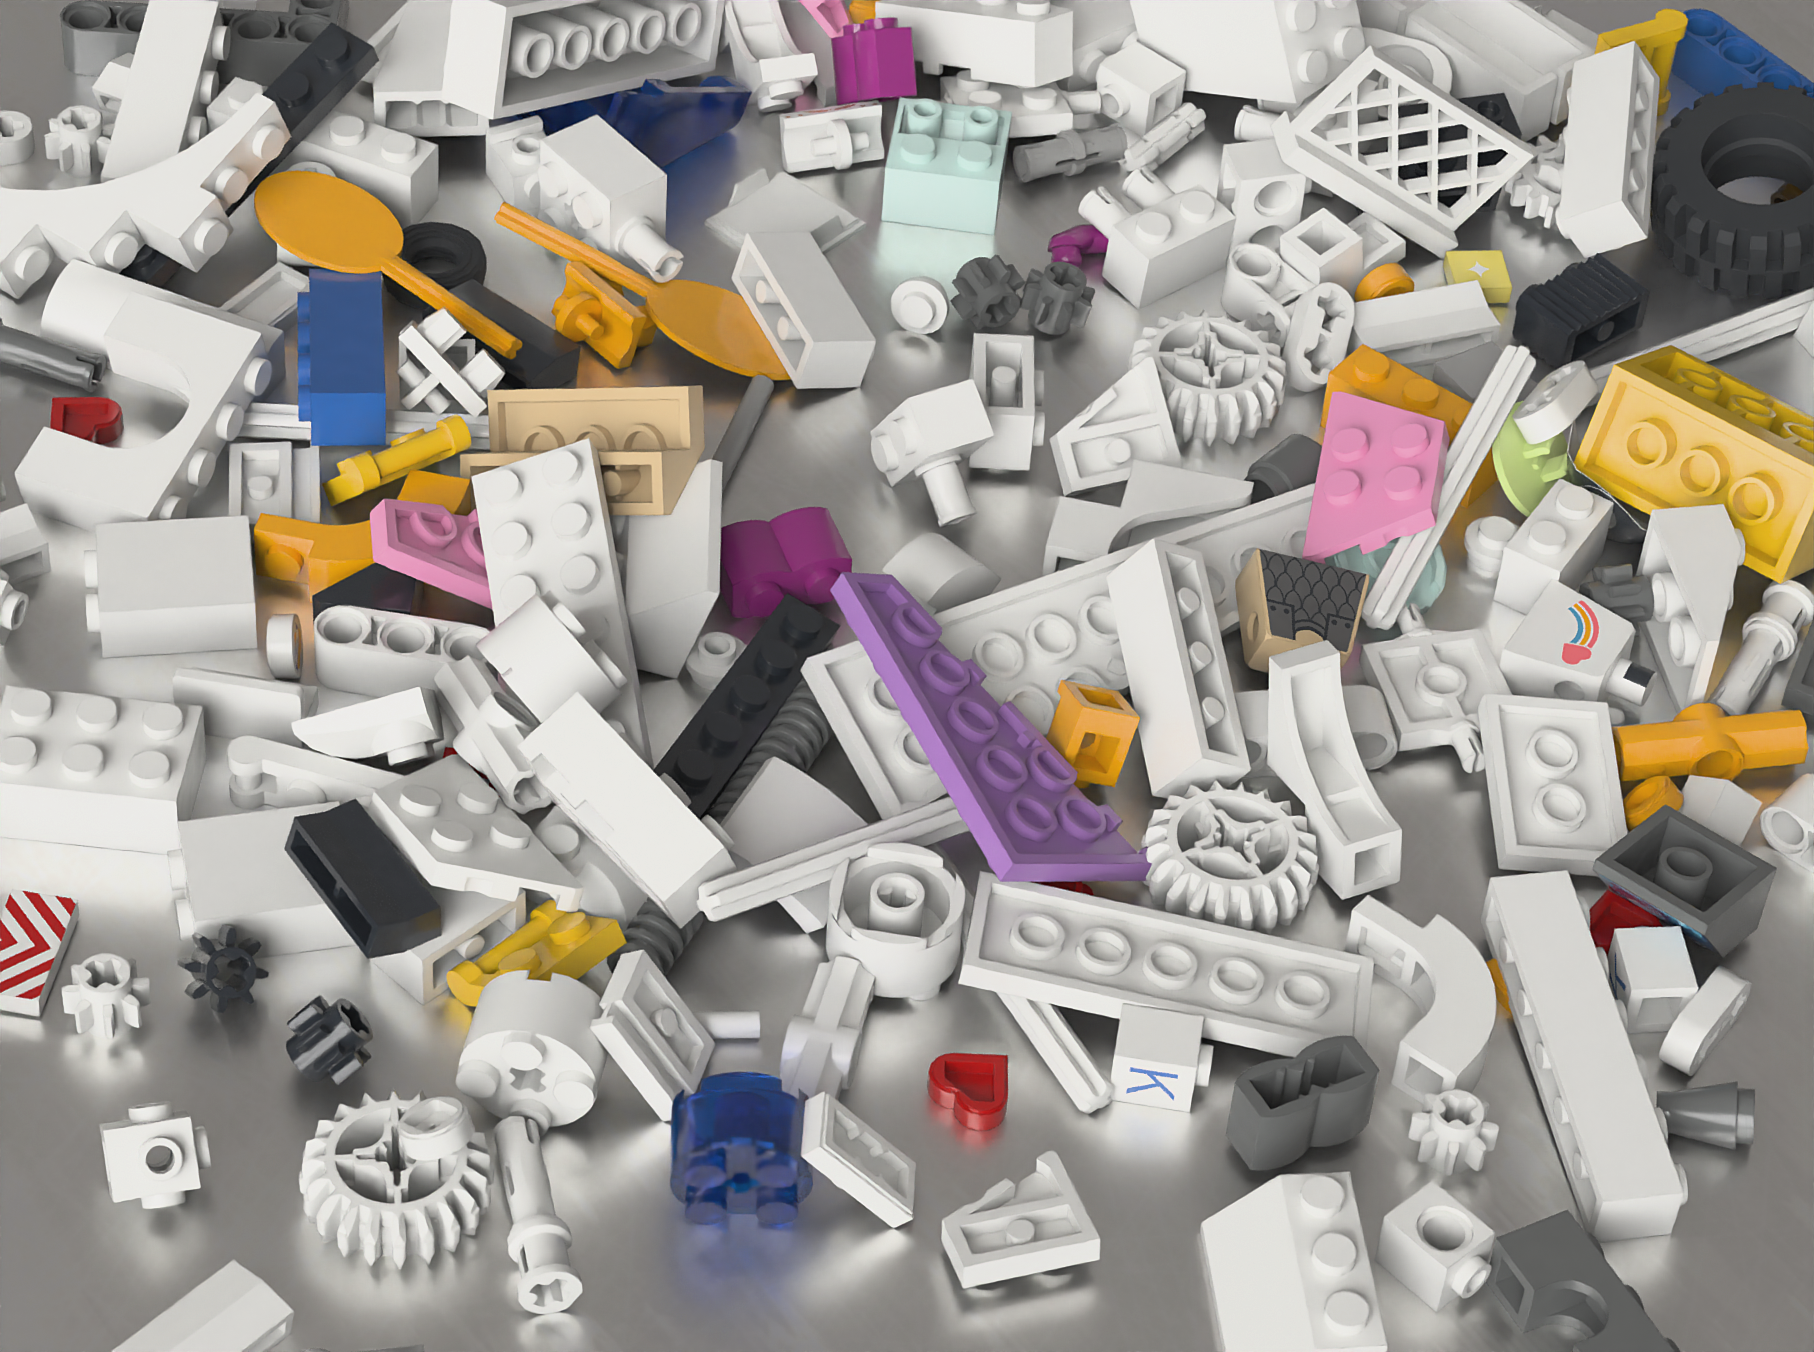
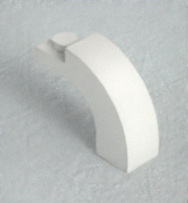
(1446, 982)

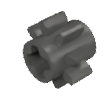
(987, 292)
(1057, 298)
(1621, 593)

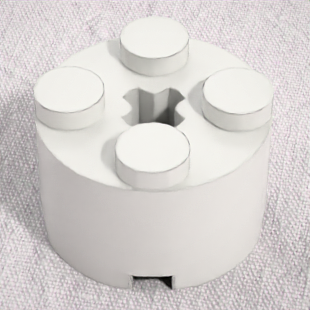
(545, 662)
(897, 918)
(534, 1049)

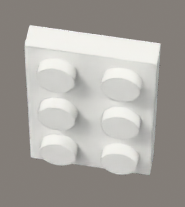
(1551, 782)

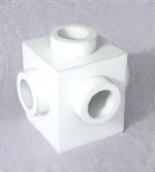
(130, 1141)

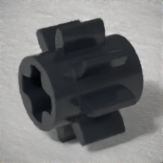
(240, 966)
(329, 1040)

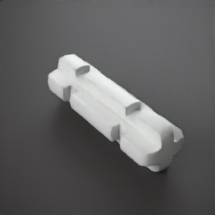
(1165, 138)

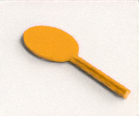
(356, 233)
(691, 313)

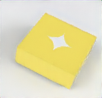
(1484, 266)

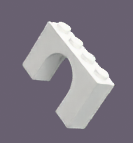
(176, 349)

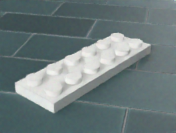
(552, 531)
(1114, 953)

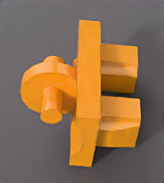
(601, 316)

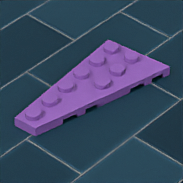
(989, 756)

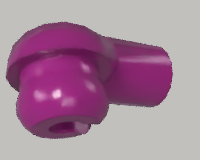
(1078, 240)

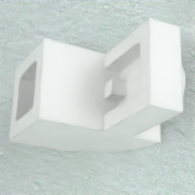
(1338, 253)
(940, 573)

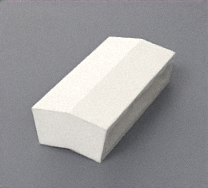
(1425, 324)
(222, 1314)

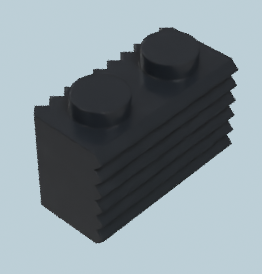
(1579, 311)

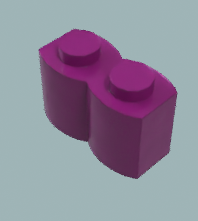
(874, 62)
(789, 554)

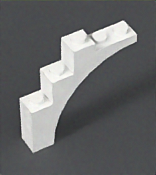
(168, 206)

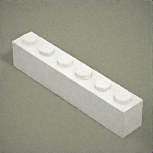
(1583, 1057)

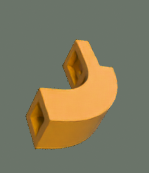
(329, 553)

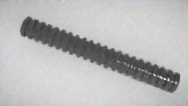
(793, 737)

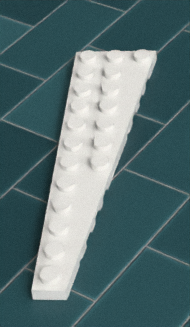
(1031, 642)

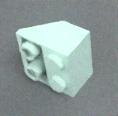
(946, 166)

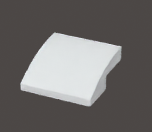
(783, 814)

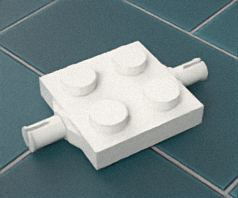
(1034, 110)
(1434, 685)

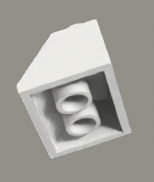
(671, 571)
(1293, 1269)

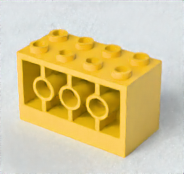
(1697, 436)

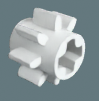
(79, 140)
(106, 995)
(1453, 1131)

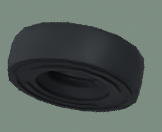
(440, 242)

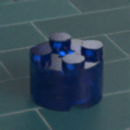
(739, 1149)

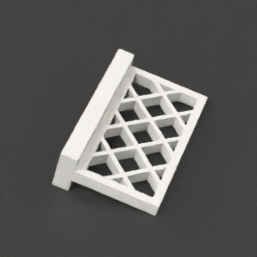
(1380, 191)

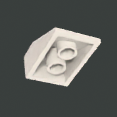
(1692, 571)

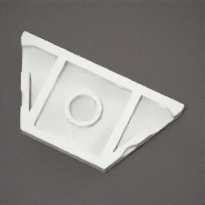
(467, 836)

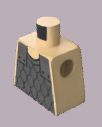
(1296, 604)

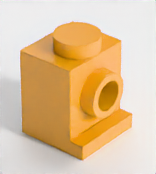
(1092, 732)

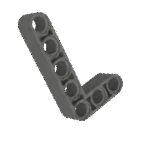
(260, 42)

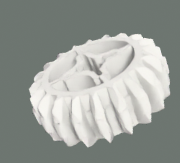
(1214, 375)
(1234, 844)
(353, 1191)

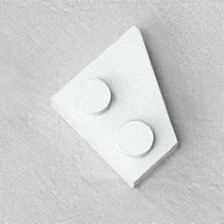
(1113, 431)
(1021, 1228)

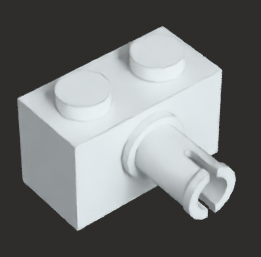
(929, 440)

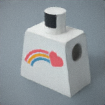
(1574, 652)

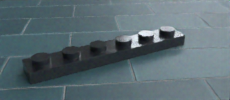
(304, 98)
(745, 702)

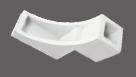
(764, 53)
(1320, 763)

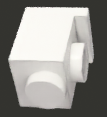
(515, 161)

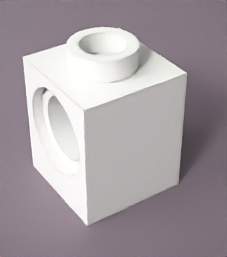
(1435, 1247)

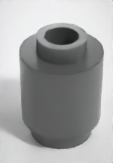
(1285, 468)

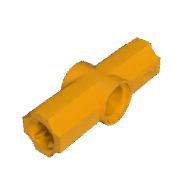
(1710, 743)

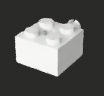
(607, 197)

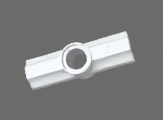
(490, 730)
(827, 1038)

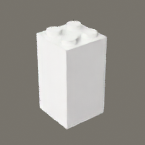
(1253, 45)

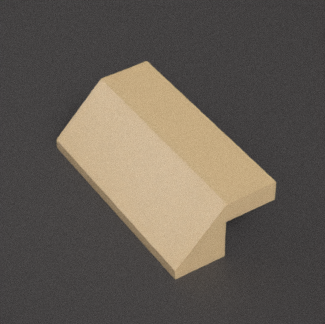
(642, 436)

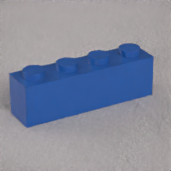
(342, 359)

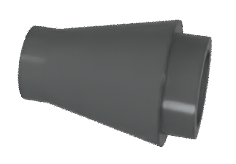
(1711, 1113)

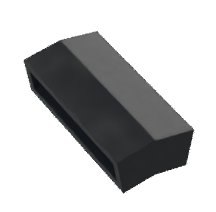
(545, 355)
(363, 880)

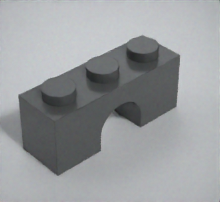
(1561, 1277)

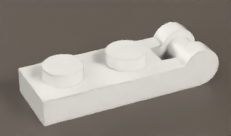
(295, 777)

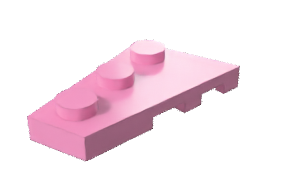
(432, 547)

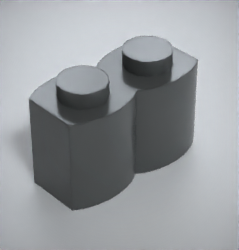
(1302, 1102)

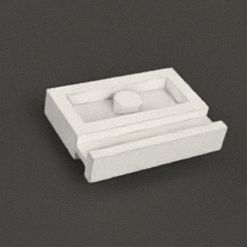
(274, 481)
(652, 1033)

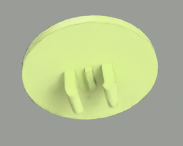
(1528, 469)

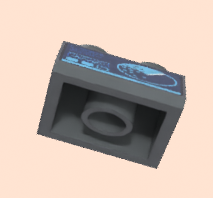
(1689, 879)

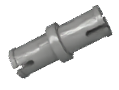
(1069, 152)

